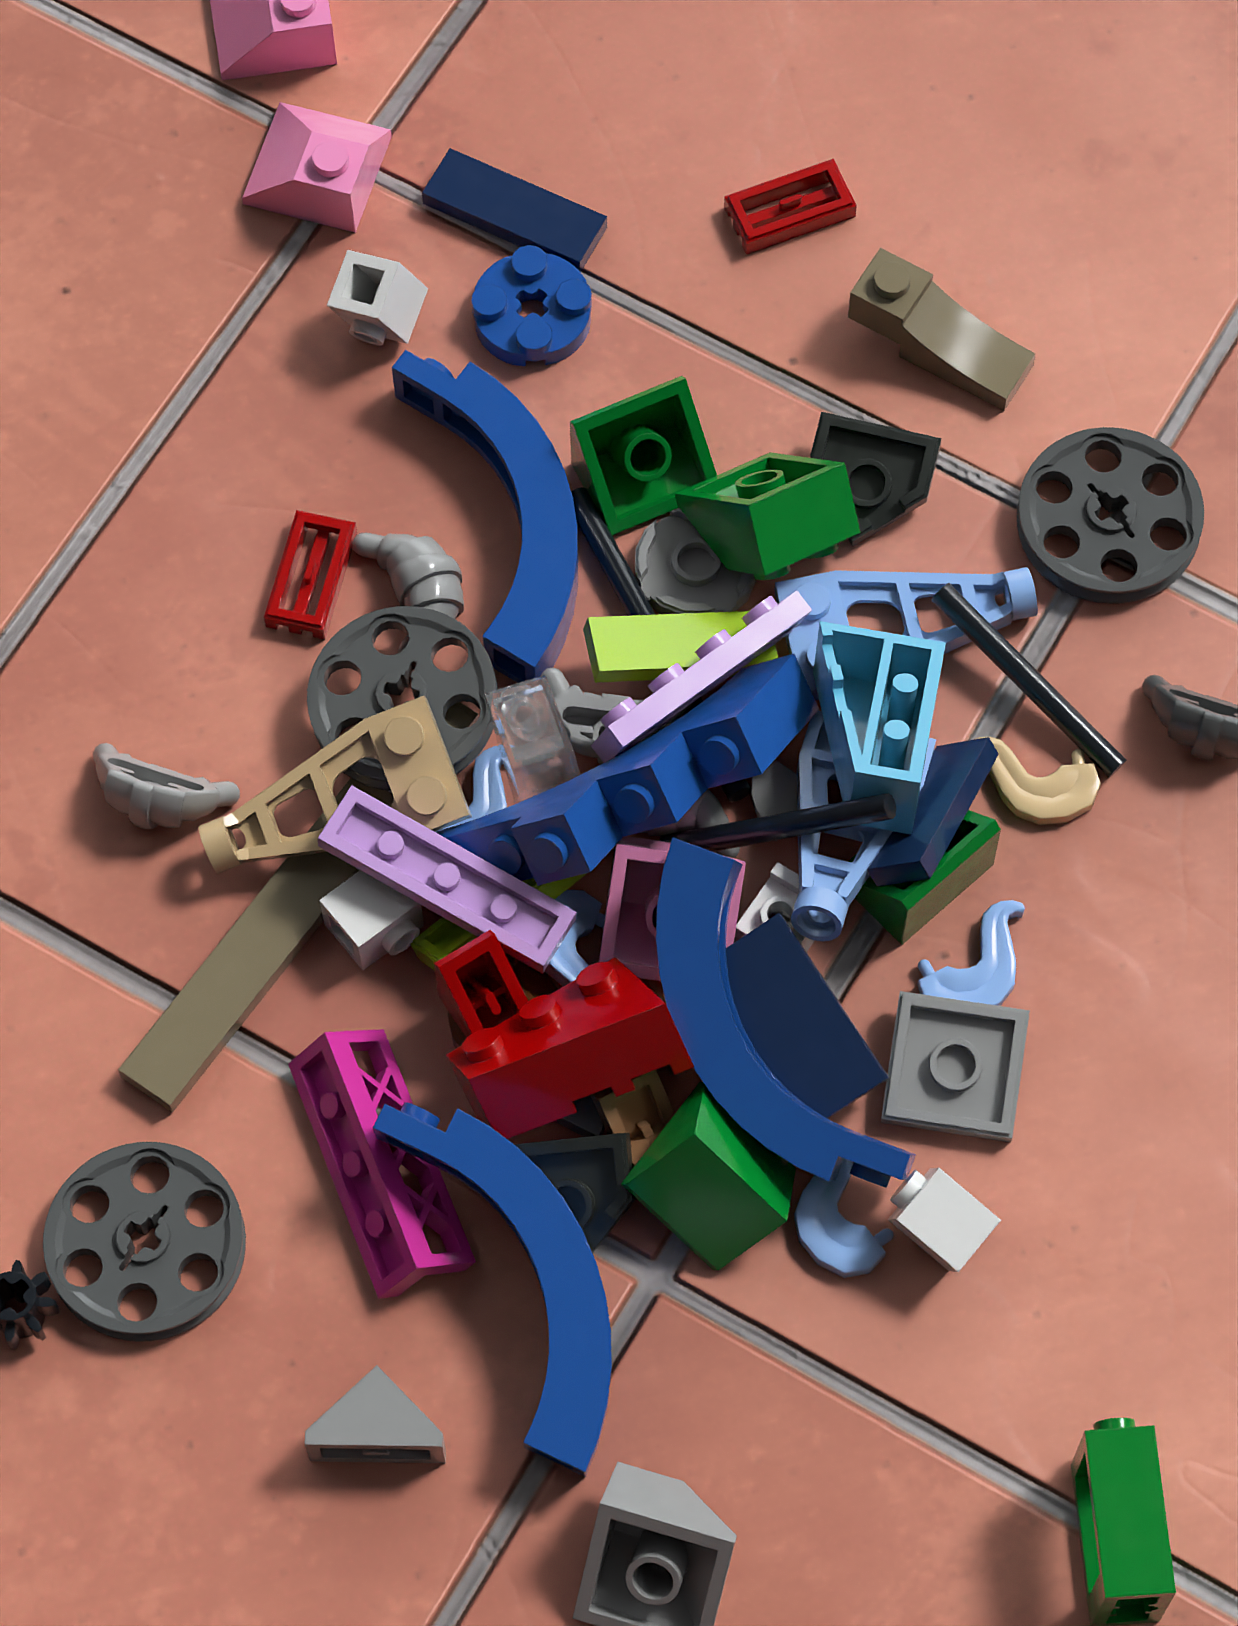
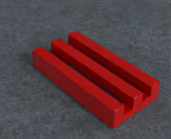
(794, 214)
(299, 618)

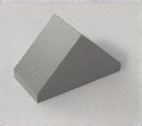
(375, 1425)

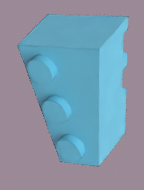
(878, 712)

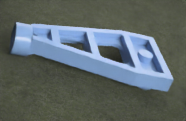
(836, 591)
(824, 881)

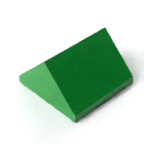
(641, 454)
(911, 905)
(712, 1181)

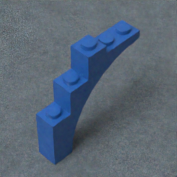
(652, 783)

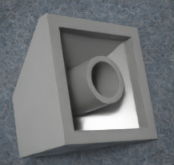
(653, 1555)

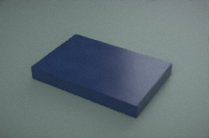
(798, 1020)

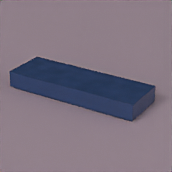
(513, 208)
(946, 796)

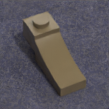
(937, 331)

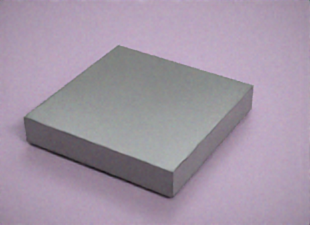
(955, 1066)

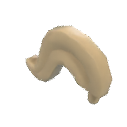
(1049, 798)

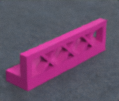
(365, 1170)

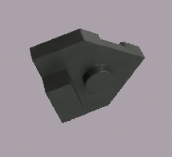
(885, 467)
(588, 1178)

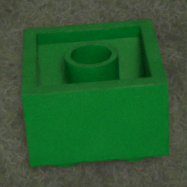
(773, 512)

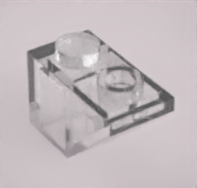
(531, 737)

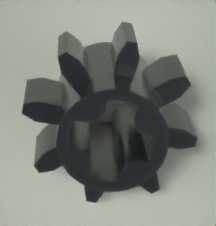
(27, 1290)

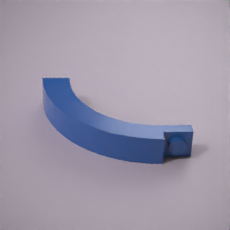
(501, 429)
(698, 994)
(579, 1356)

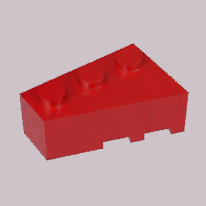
(567, 1048)

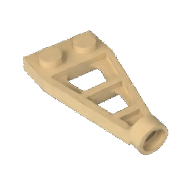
(413, 762)

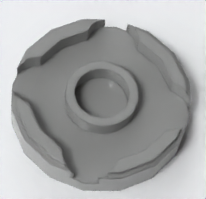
(684, 573)

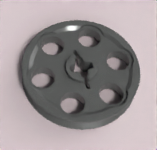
(1106, 539)
(390, 674)
(150, 1269)

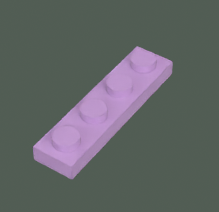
(719, 659)
(446, 878)

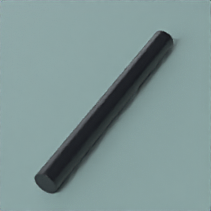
(1028, 679)
(790, 824)

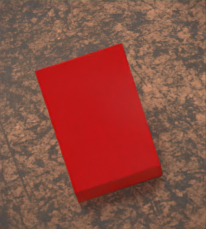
(479, 984)

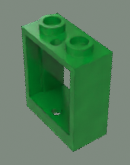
(1122, 1524)

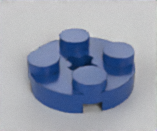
(526, 277)

